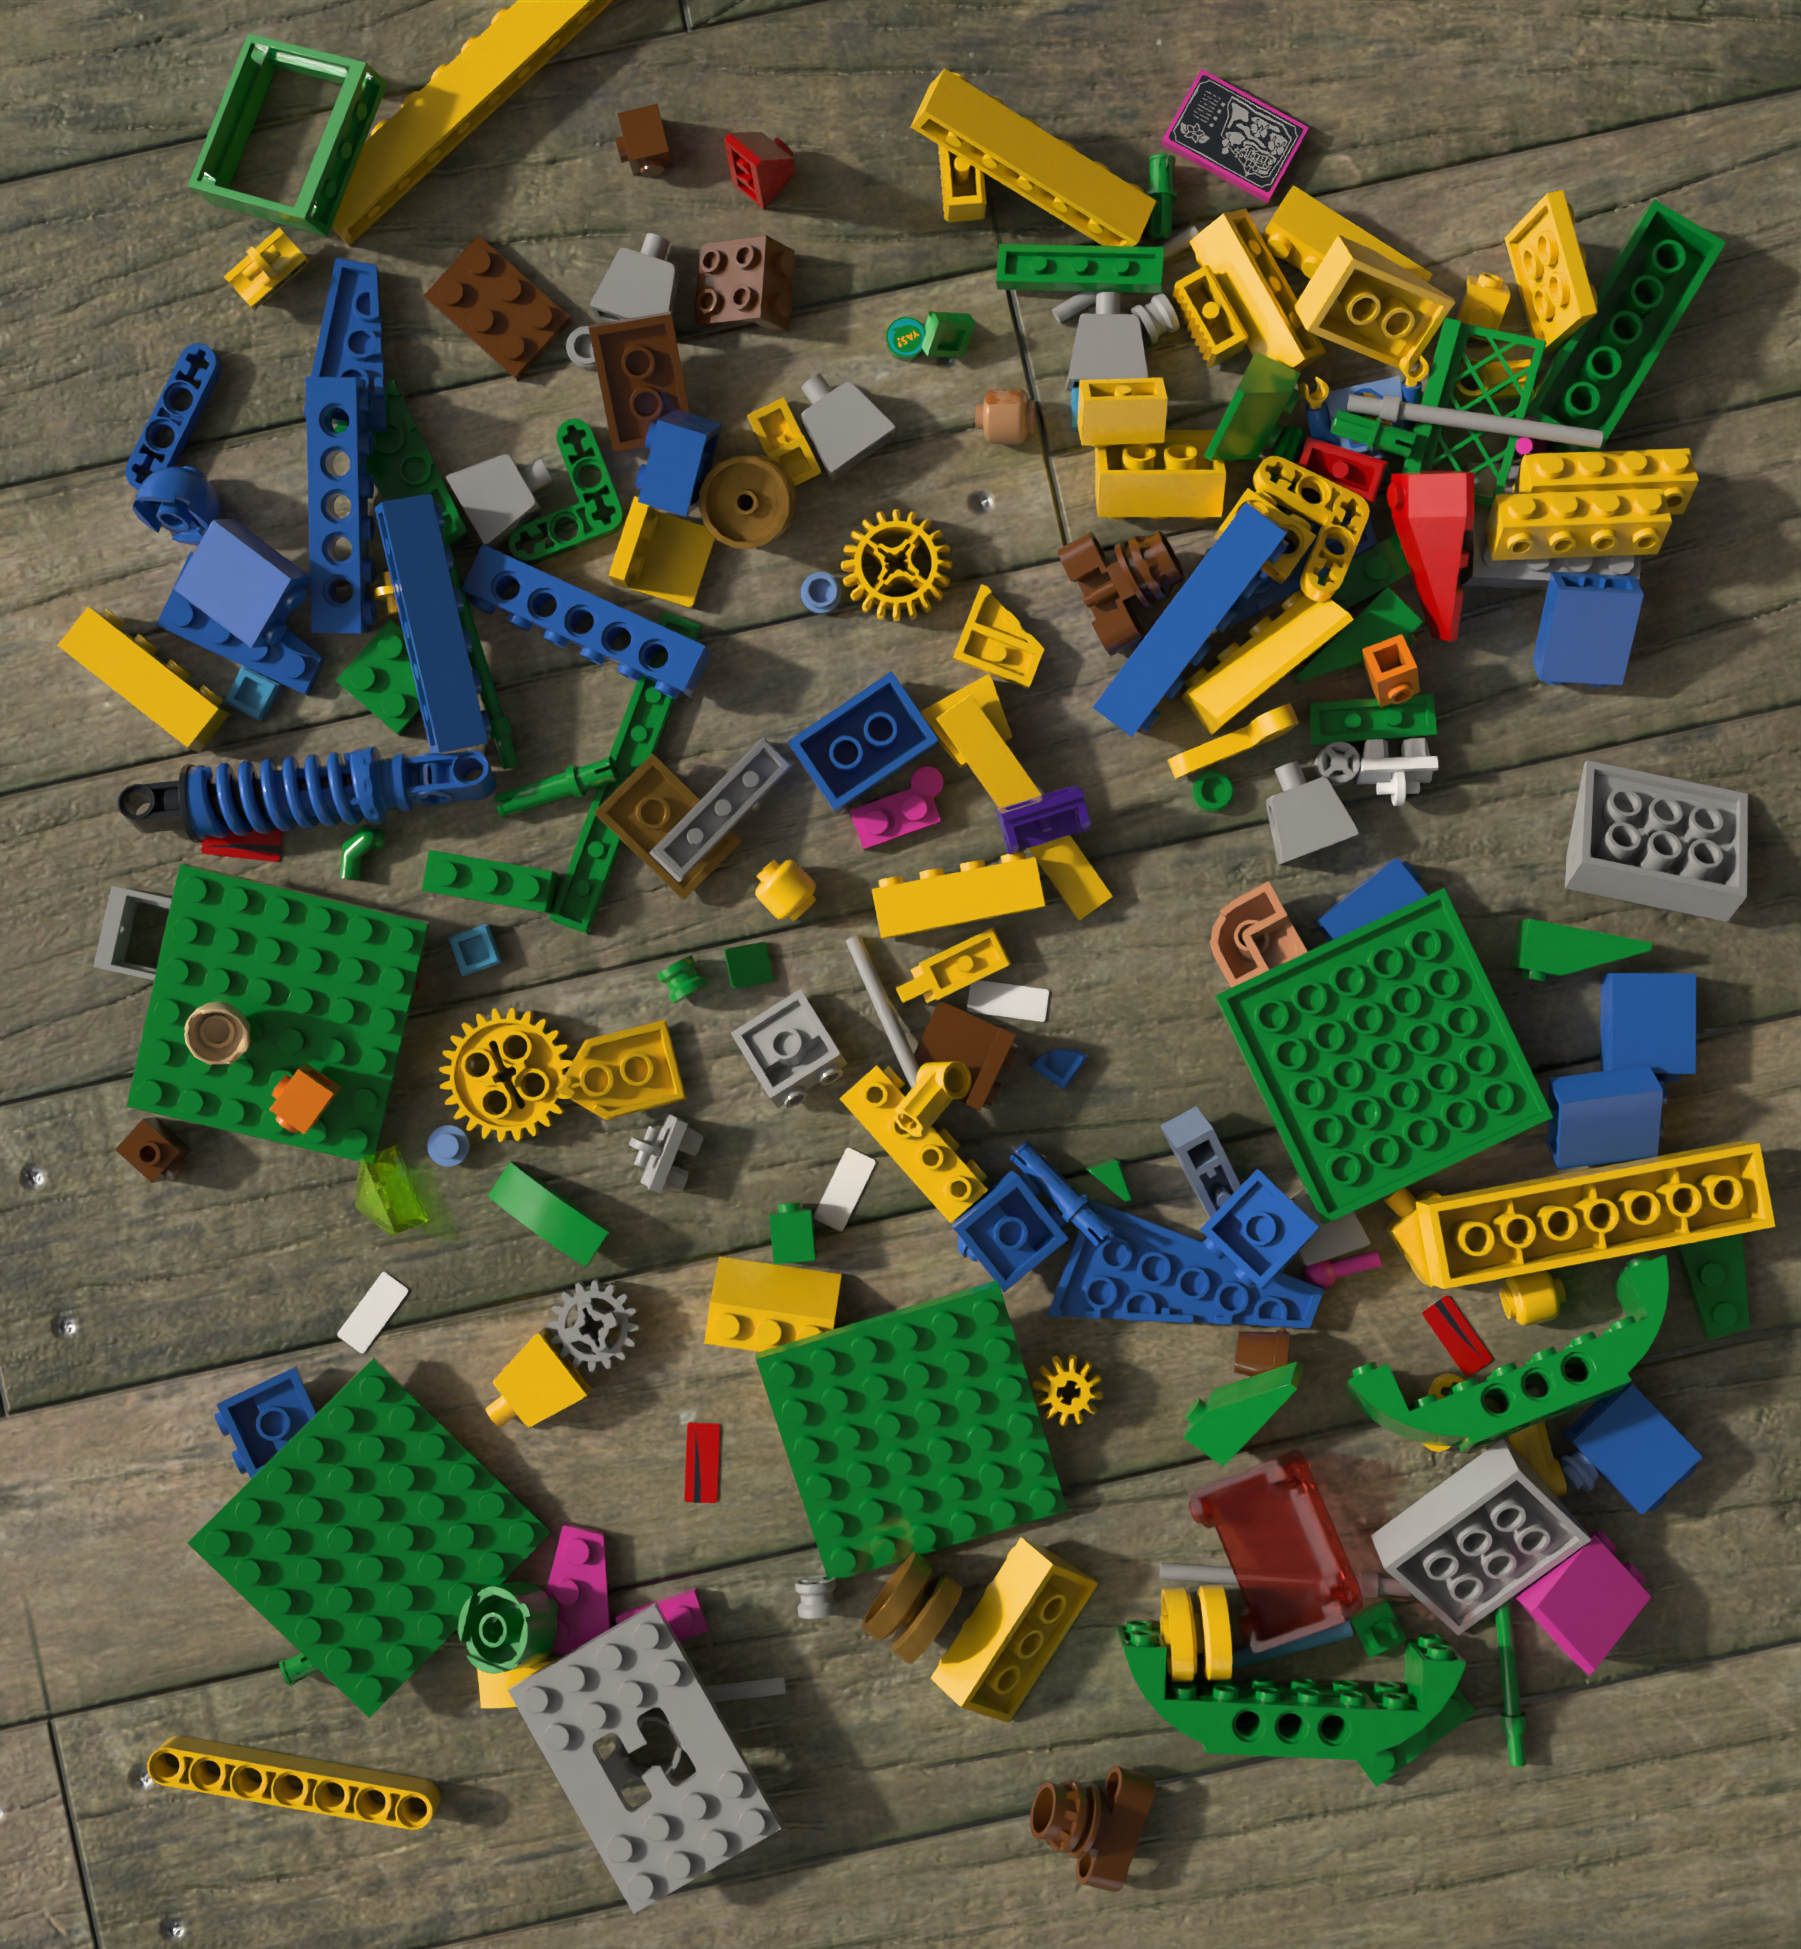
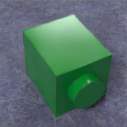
(792, 1233)

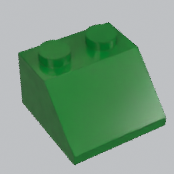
(1254, 411)

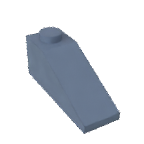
(1201, 1159)

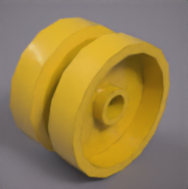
(1200, 1633)

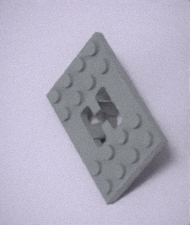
(610, 1689)

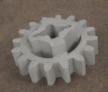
(599, 1343)

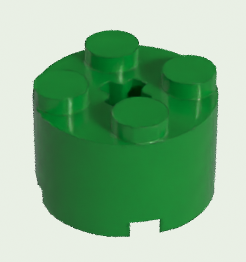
(508, 1627)

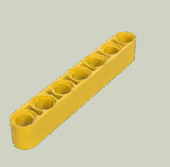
(276, 1790)

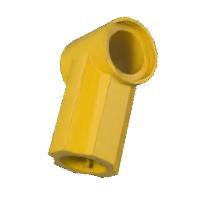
(1491, 376)
(934, 1090)
(1536, 1450)

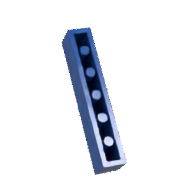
(1190, 618)
(432, 623)

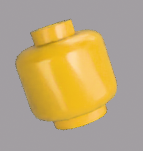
(785, 889)
(1532, 1297)

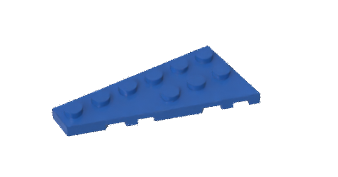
(1170, 1277)

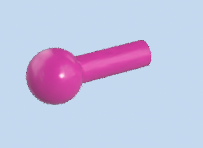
(1530, 446)
(1325, 1272)

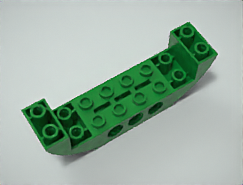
(1598, 1361)
(1320, 1720)

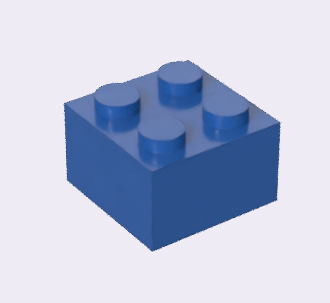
(678, 461)

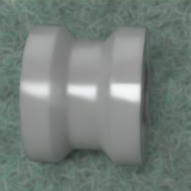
(1156, 318)
(1343, 758)
(816, 1597)

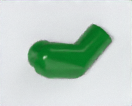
(355, 847)

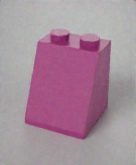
(1587, 1601)

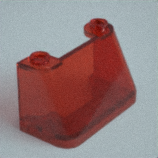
(1280, 1550)

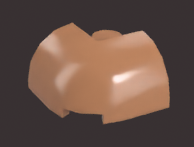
(1253, 935)

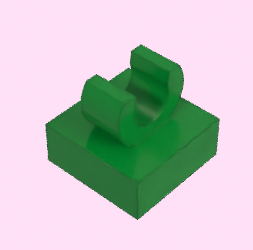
(947, 334)
(1377, 1628)

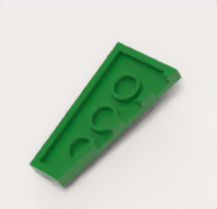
(405, 466)

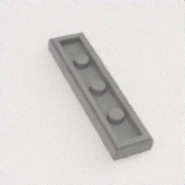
(720, 809)

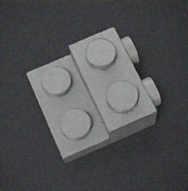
(790, 1050)

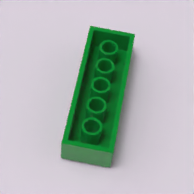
(1635, 315)

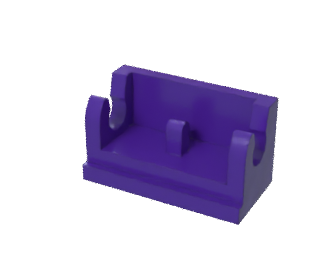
(1043, 819)

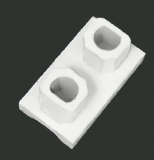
(1396, 774)

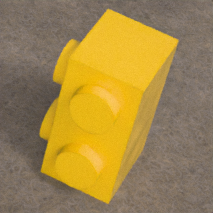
(1122, 411)

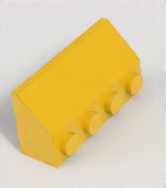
(1263, 660)
(1013, 1631)

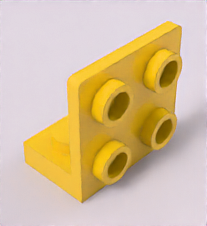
(661, 555)

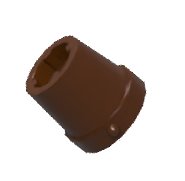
(1261, 1351)

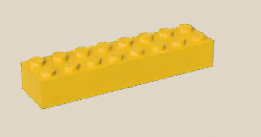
(1595, 1214)

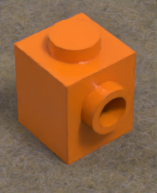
(1391, 671)
(303, 1098)

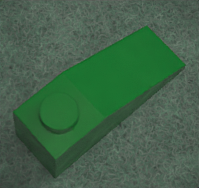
(1379, 621)
(1558, 949)
(1238, 1411)

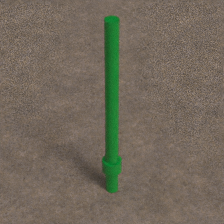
(500, 725)
(1512, 1719)

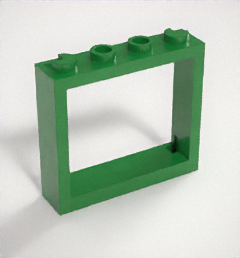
(336, 152)

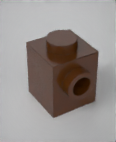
(643, 141)
(154, 1150)

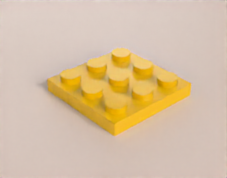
(1551, 271)

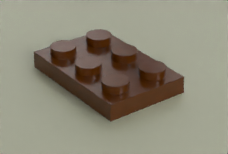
(497, 308)
(638, 375)

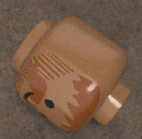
(1006, 416)

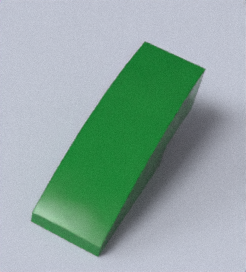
(549, 1214)

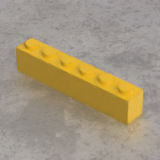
(1032, 161)

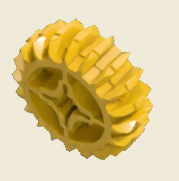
(881, 553)

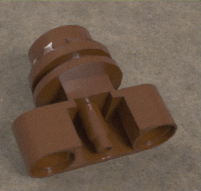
(1141, 572)
(1094, 1825)

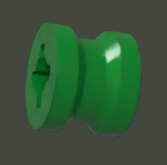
(682, 979)

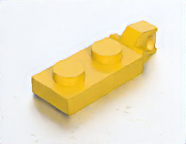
(956, 968)

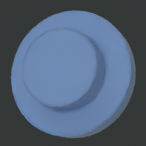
(821, 592)
(448, 1145)
(1578, 1472)

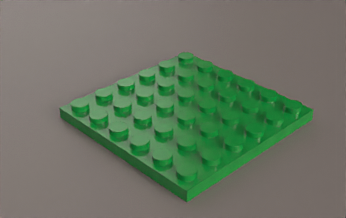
(317, 987)
(1383, 1056)
(911, 1431)
(369, 1536)

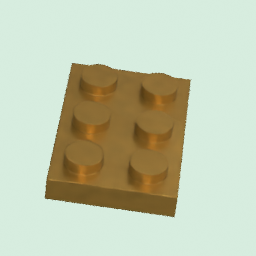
(647, 810)

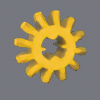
(1059, 1378)

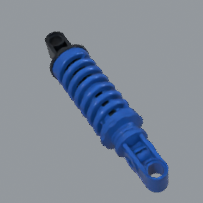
(304, 795)

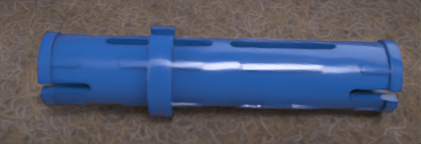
(1075, 1207)

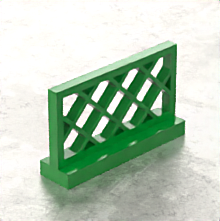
(1440, 391)

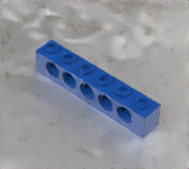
(323, 400)
(496, 571)

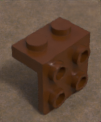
(745, 283)
(970, 1040)

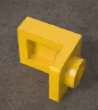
(1484, 302)

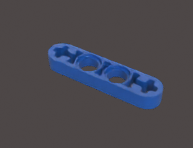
(166, 416)

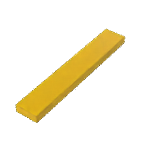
(1010, 784)

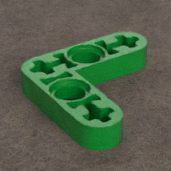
(583, 512)

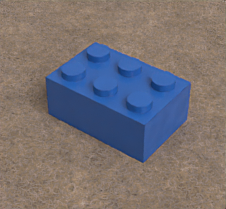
(863, 742)

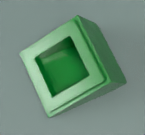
(748, 965)
(1112, 1176)

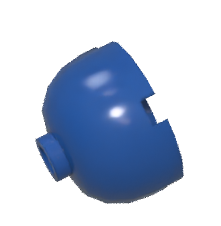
(178, 502)

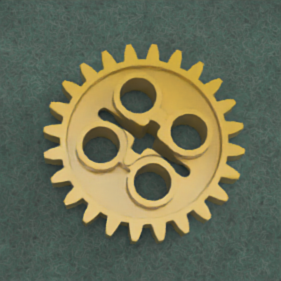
(473, 1091)

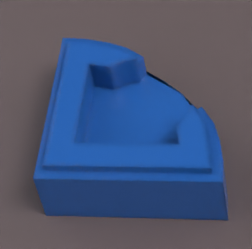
(1059, 1065)

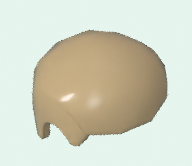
(217, 1033)

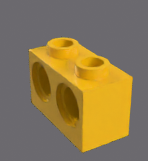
(1297, 528)

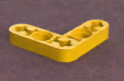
(1327, 513)
(1258, 732)

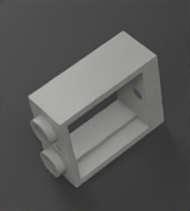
(118, 929)

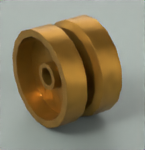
(723, 502)
(912, 1608)

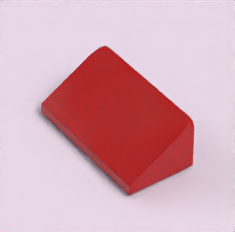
(1344, 467)

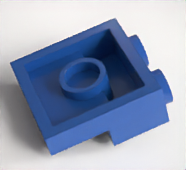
(1011, 1229)
(1258, 1231)
(265, 1418)

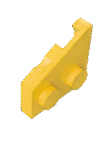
(997, 642)

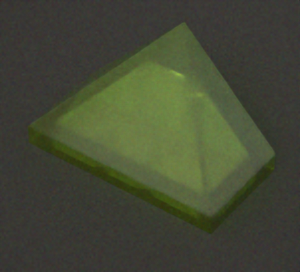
(387, 1192)

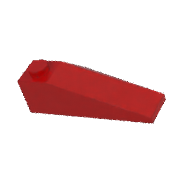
(1430, 520)

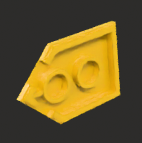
(625, 1072)

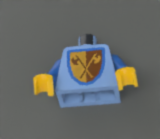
(1325, 403)

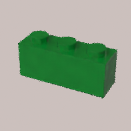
(490, 882)

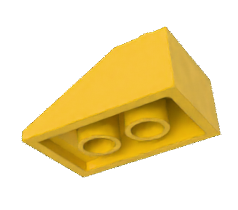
(1371, 304)

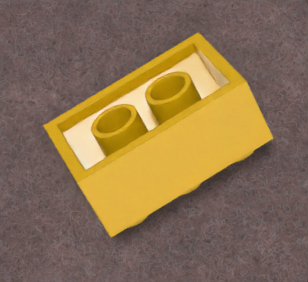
(1160, 478)
(769, 1304)

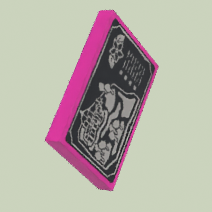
(1234, 136)

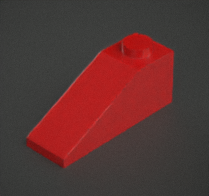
(759, 165)

